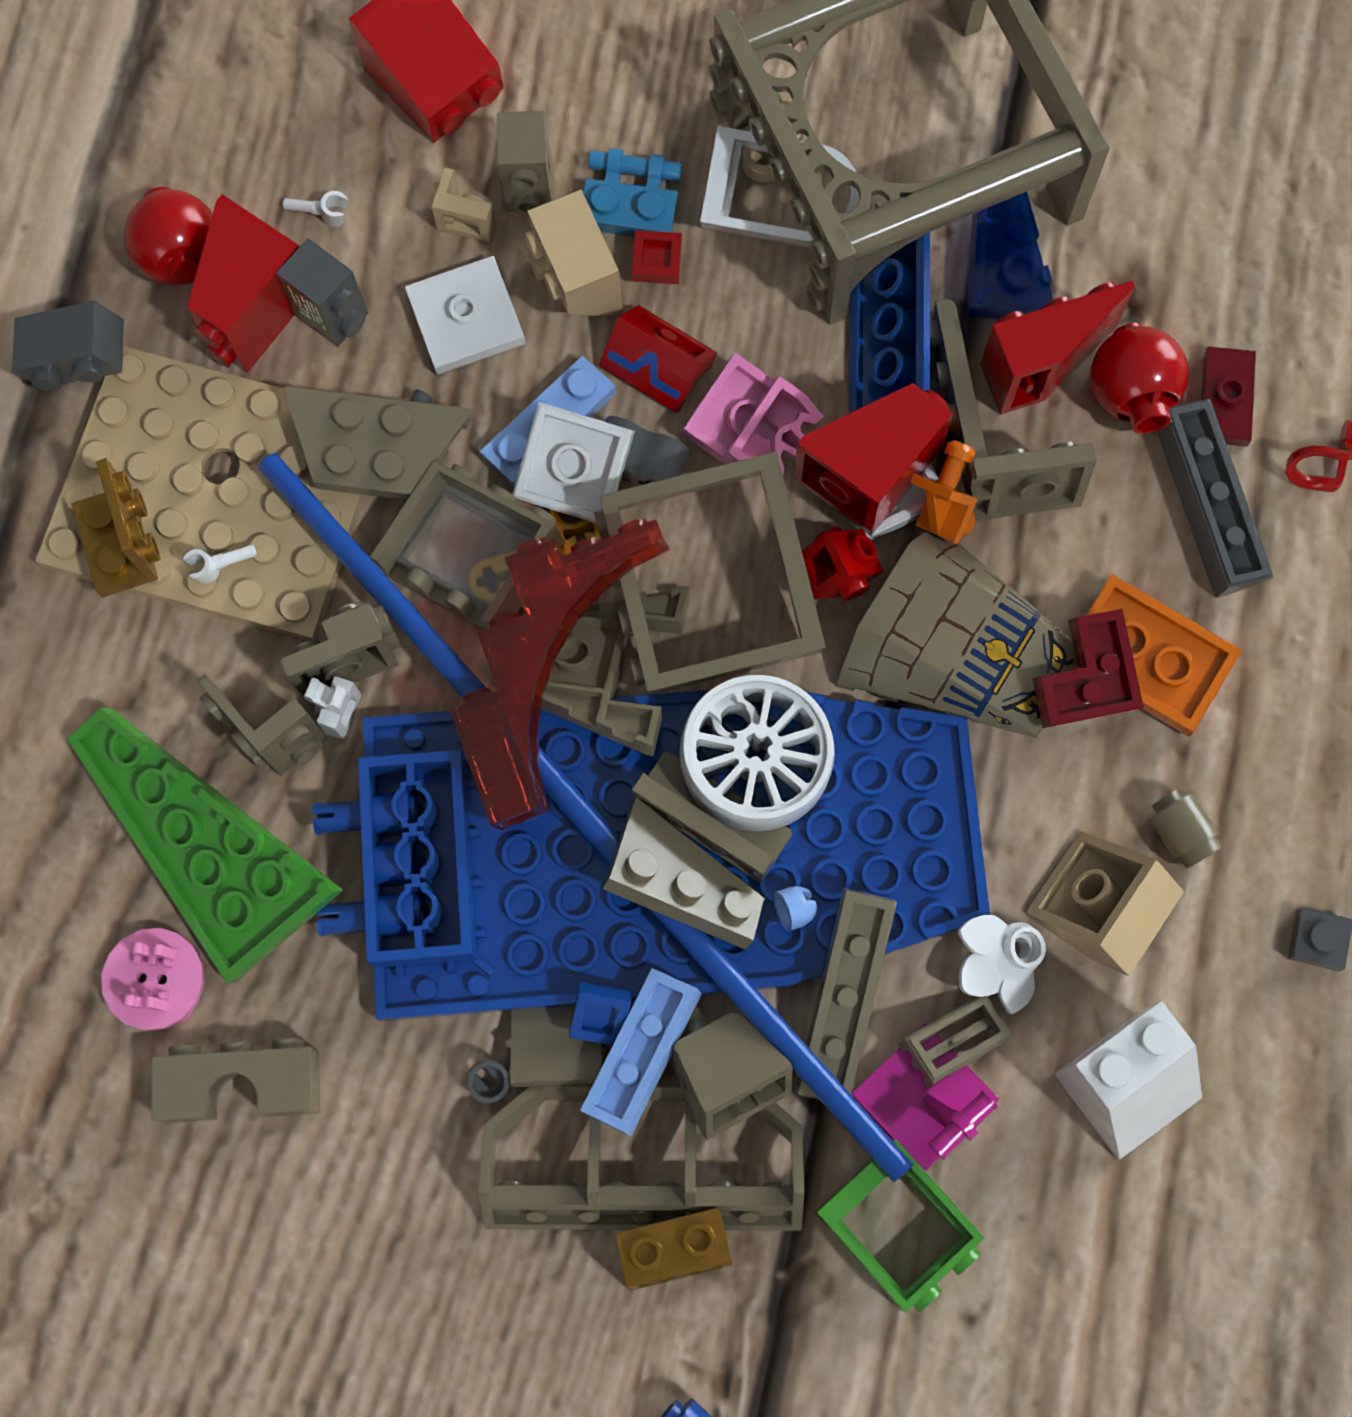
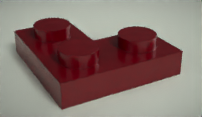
(1105, 675)

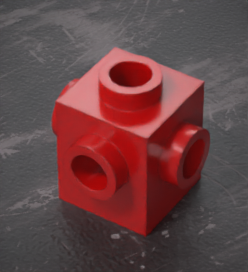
(841, 564)

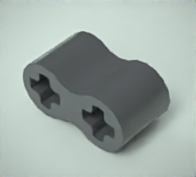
(651, 455)

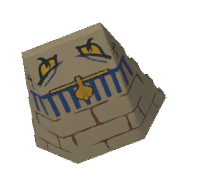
(955, 640)

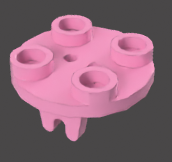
(149, 1003)

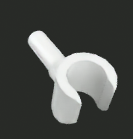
(329, 200)
(215, 563)

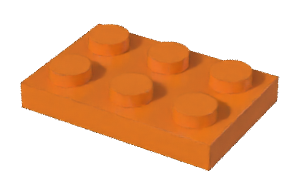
(1174, 658)

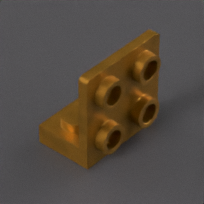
(114, 535)

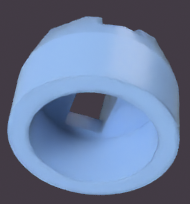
(794, 907)

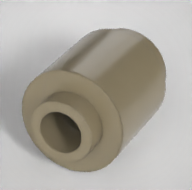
(1184, 828)

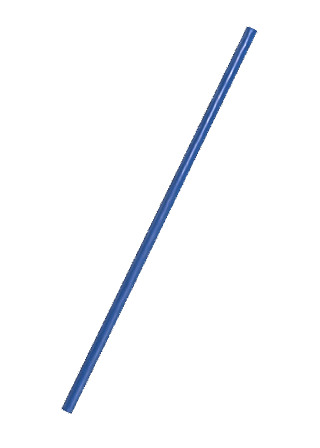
(592, 825)

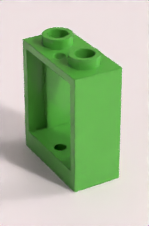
(924, 1287)

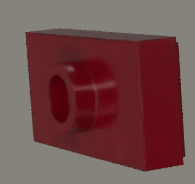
(1230, 386)

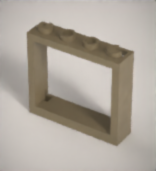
(633, 615)

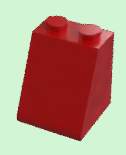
(427, 61)
(237, 288)
(869, 456)

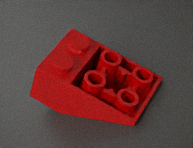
(1041, 349)

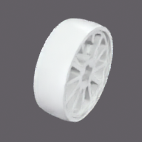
(735, 698)

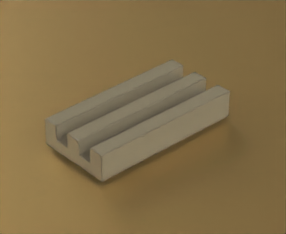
(923, 1059)

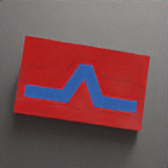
(656, 357)

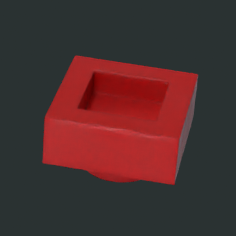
(656, 257)

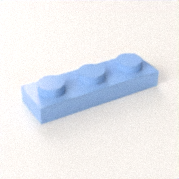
(578, 390)
(641, 1052)

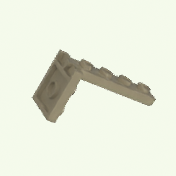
(1017, 478)

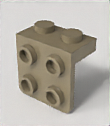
(281, 741)

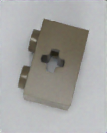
(524, 160)

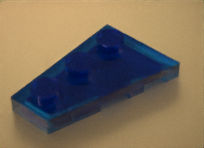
(1006, 261)

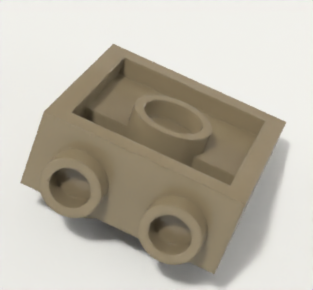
(356, 648)

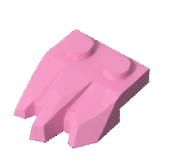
(750, 415)

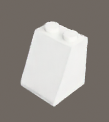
(1135, 1078)

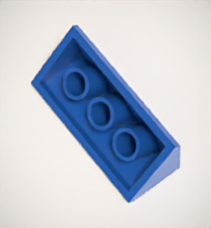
(891, 326)

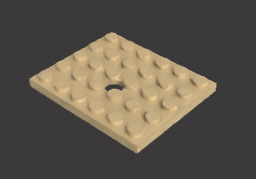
(161, 428)

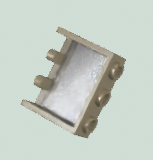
(455, 543)

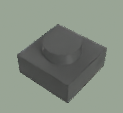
(1320, 939)

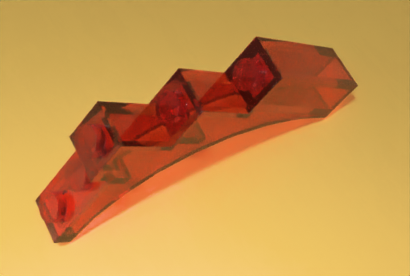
(555, 592)

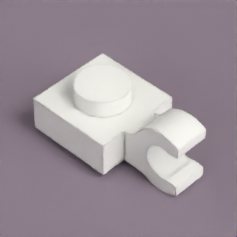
(333, 704)

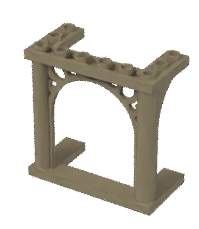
(856, 242)

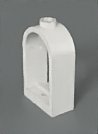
(722, 184)

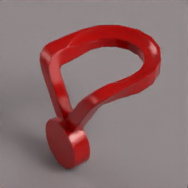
(1323, 484)

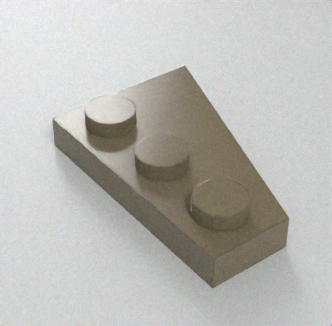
(680, 880)

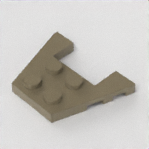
(589, 668)

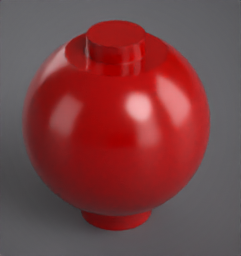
(167, 235)
(1139, 376)

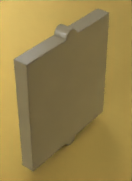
(545, 1053)

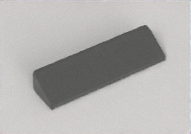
(1213, 499)

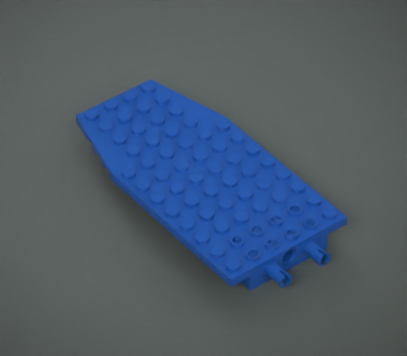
(521, 914)

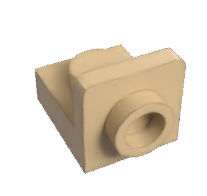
(462, 214)

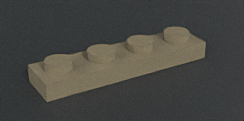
(849, 984)

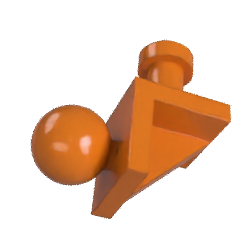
(947, 509)

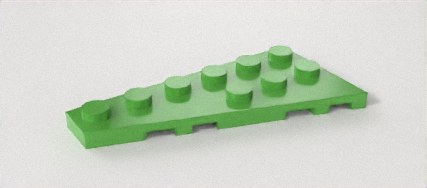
(217, 864)

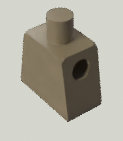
(728, 1071)

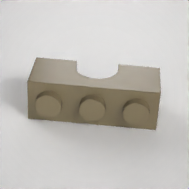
(189, 1082)

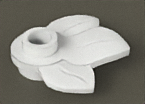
(994, 963)

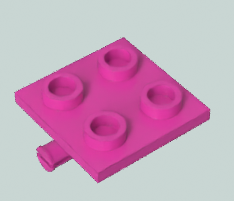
(924, 1119)

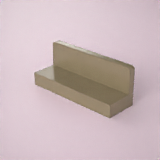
(669, 798)

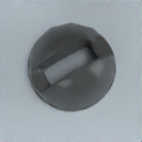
(479, 1088)

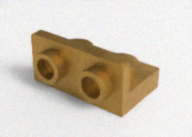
(673, 1249)

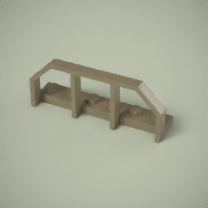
(627, 1207)

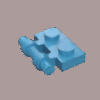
(629, 207)

